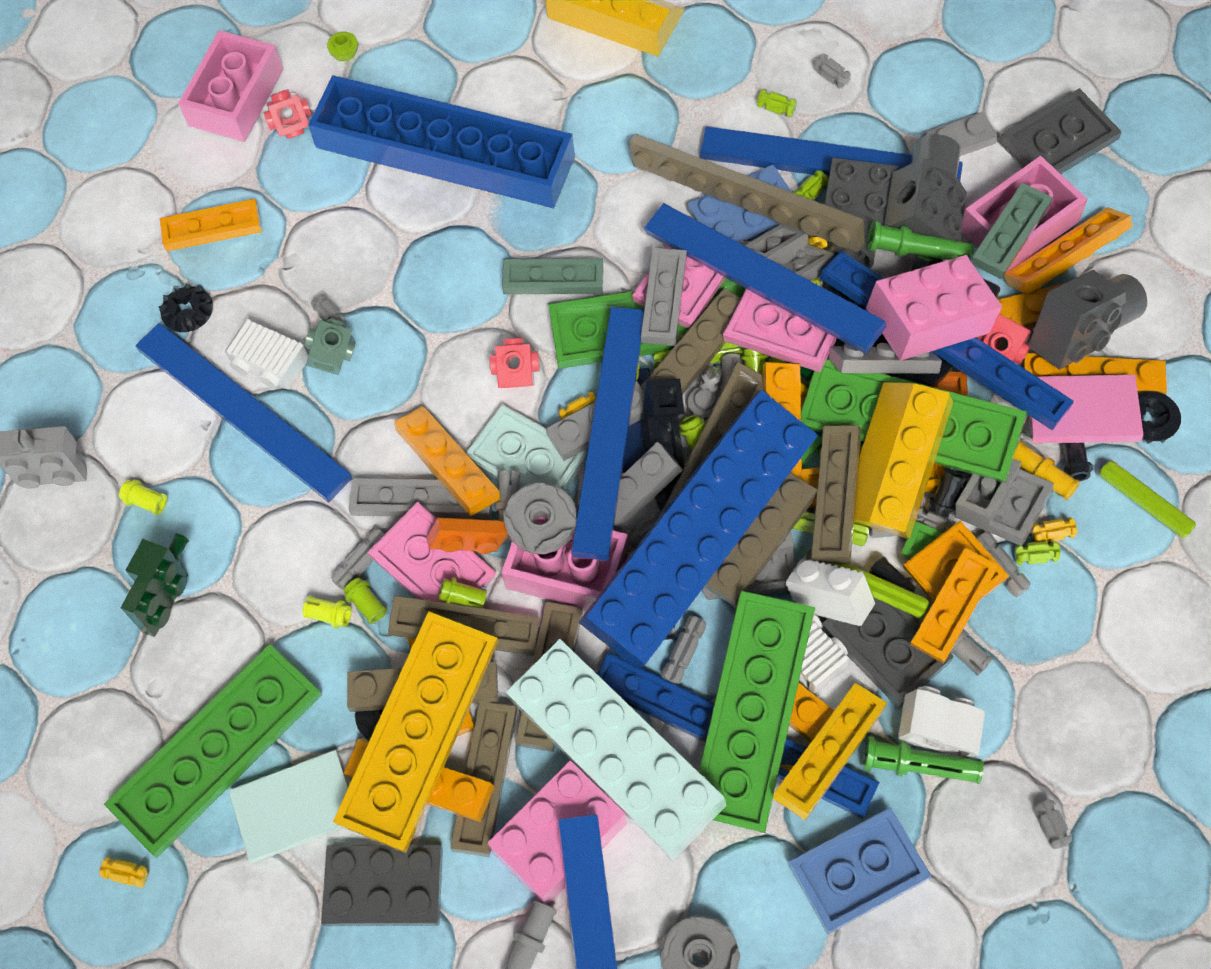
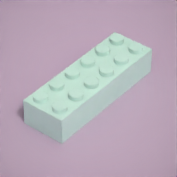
(617, 749)

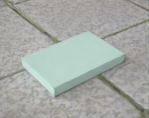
(522, 446)
(290, 806)

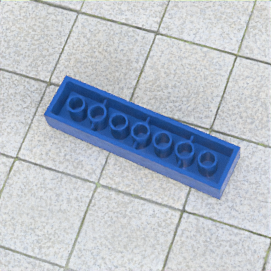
(443, 141)
(698, 530)

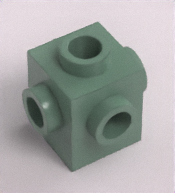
(326, 356)

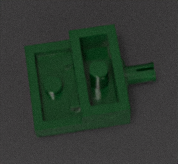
(156, 584)

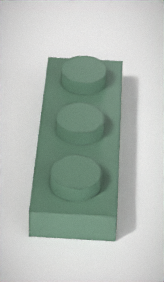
(1011, 230)
(553, 276)

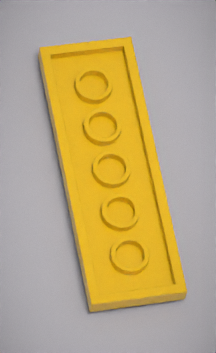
(416, 732)

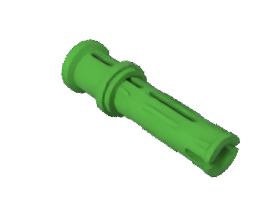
(903, 241)
(904, 760)

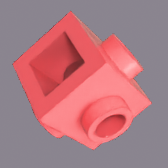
(287, 126)
(1015, 334)
(521, 376)

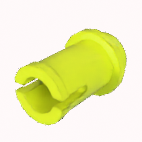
(135, 494)
(335, 613)

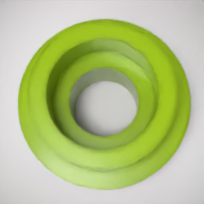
(342, 46)

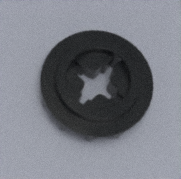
(187, 319)
(1159, 405)

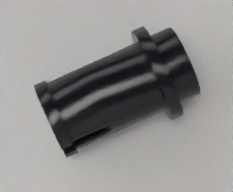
(1077, 461)
(946, 493)
(886, 571)

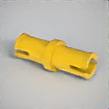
(1046, 469)

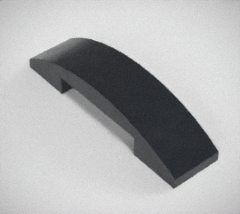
(660, 424)

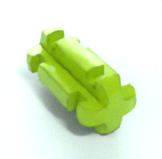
(776, 102)
(813, 185)
(1037, 552)

